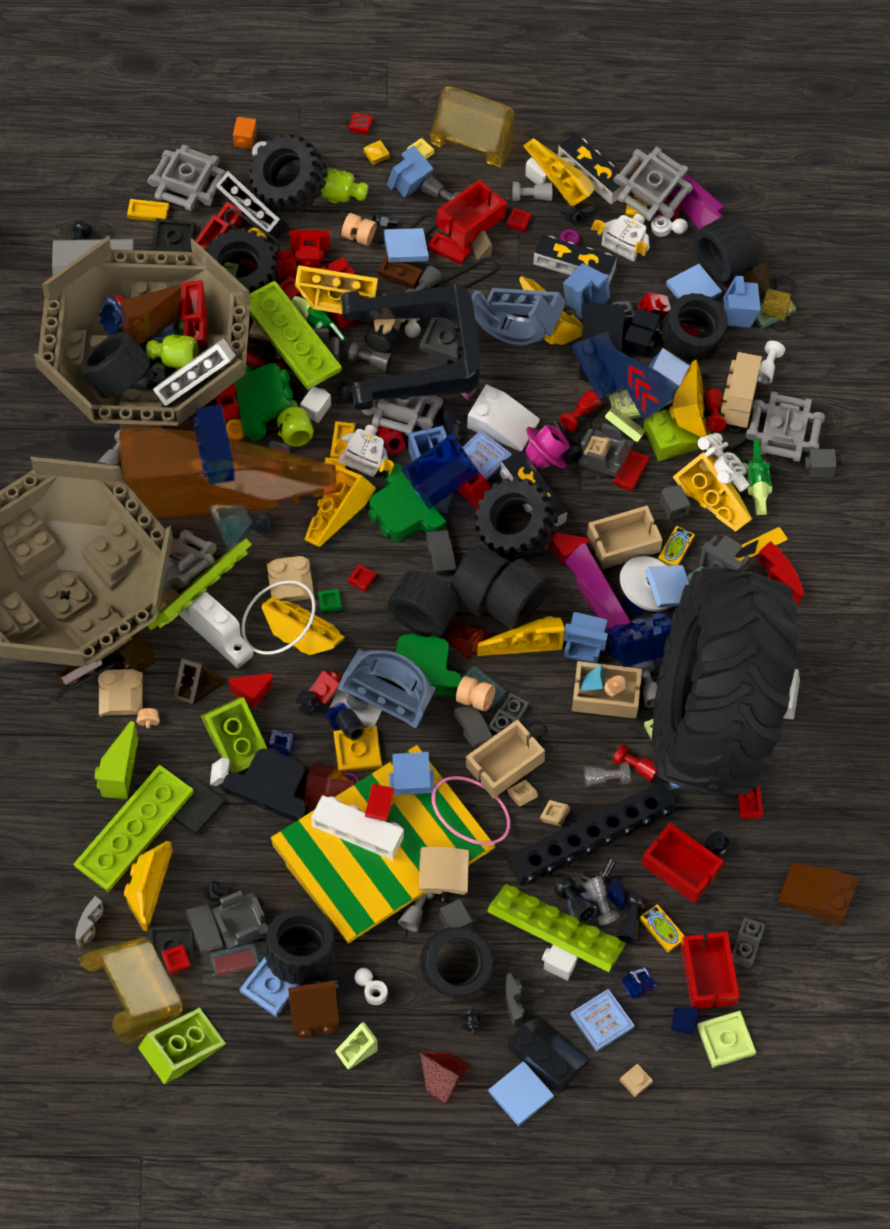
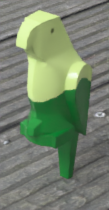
(314, 317)
(759, 480)

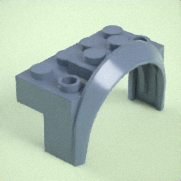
(540, 306)
(363, 684)

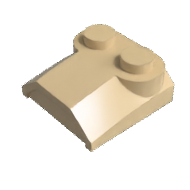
(292, 569)
(120, 692)

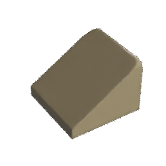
(482, 246)

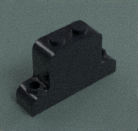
(270, 784)

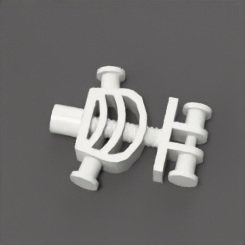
(727, 465)

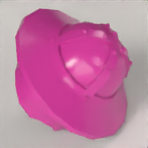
(544, 448)

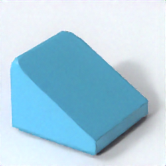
(594, 679)

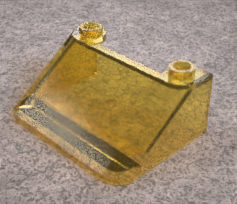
(474, 123)
(140, 985)

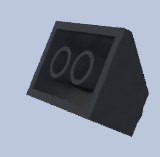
(547, 1053)

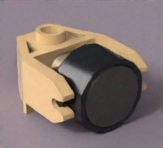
(383, 334)

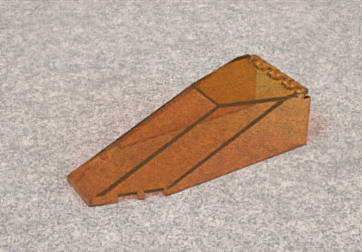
(169, 478)

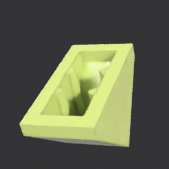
(357, 1046)

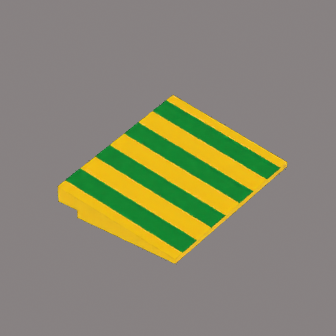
(364, 888)

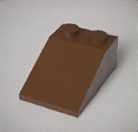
(151, 313)
(818, 892)
(314, 1009)

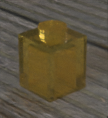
(777, 304)

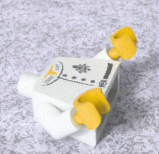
(624, 235)
(364, 451)

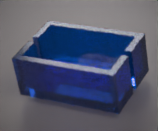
(214, 444)
(440, 471)
(639, 640)

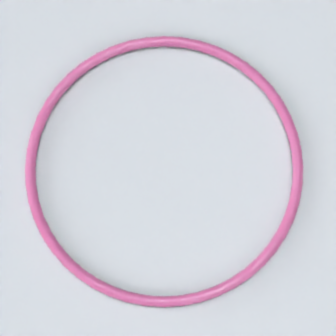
(455, 832)

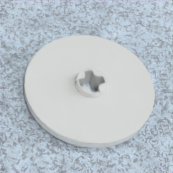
(635, 582)

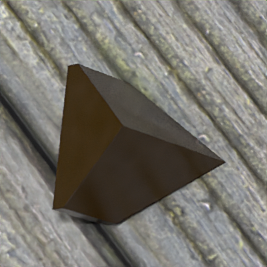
(757, 275)
(194, 681)

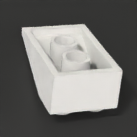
(501, 418)

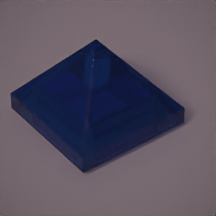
(629, 606)

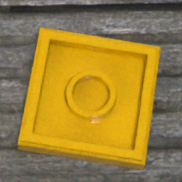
(359, 753)

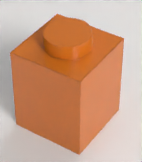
(244, 133)

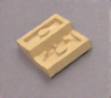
(443, 870)

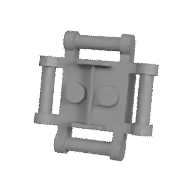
(188, 175)
(653, 183)
(405, 410)
(785, 426)
(186, 561)

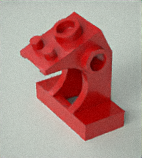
(310, 254)

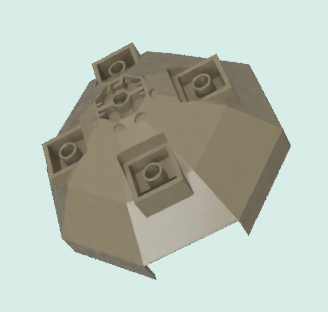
(73, 327)
(83, 538)

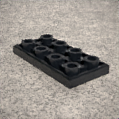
(600, 319)

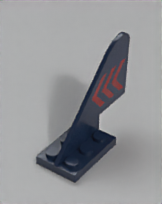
(615, 372)

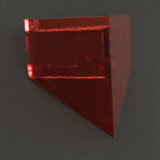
(466, 639)
(323, 781)
(442, 1073)

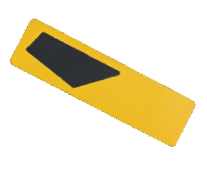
(754, 546)

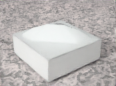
(219, 771)

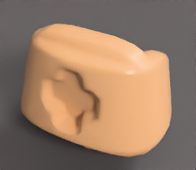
(615, 685)
(148, 717)

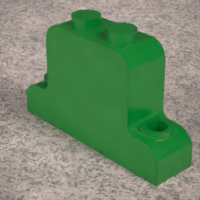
(262, 397)
(401, 510)
(431, 657)

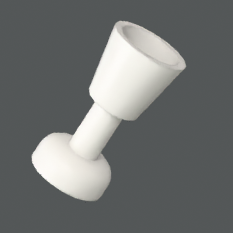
(774, 350)

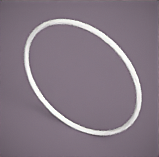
(301, 635)

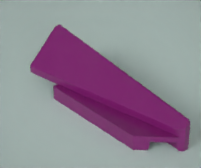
(699, 204)
(595, 587)

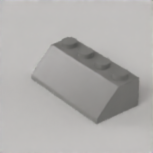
(68, 250)

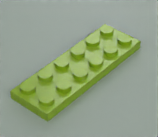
(292, 335)
(200, 584)
(133, 828)
(556, 927)

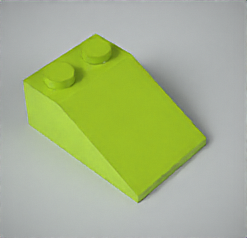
(667, 437)
(234, 733)
(117, 765)
(180, 1045)

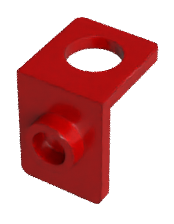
(387, 435)

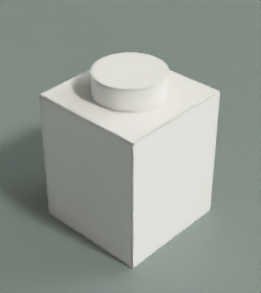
(535, 173)
(316, 403)
(559, 962)

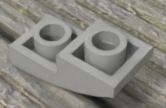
(86, 929)

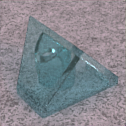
(231, 522)

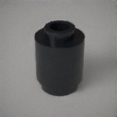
(349, 724)

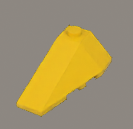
(566, 178)
(567, 327)
(689, 402)
(701, 483)
(340, 506)
(535, 636)

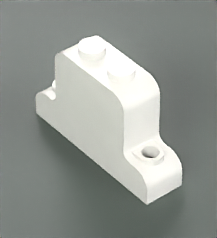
(218, 628)

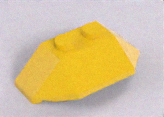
(324, 287)
(290, 620)
(147, 882)

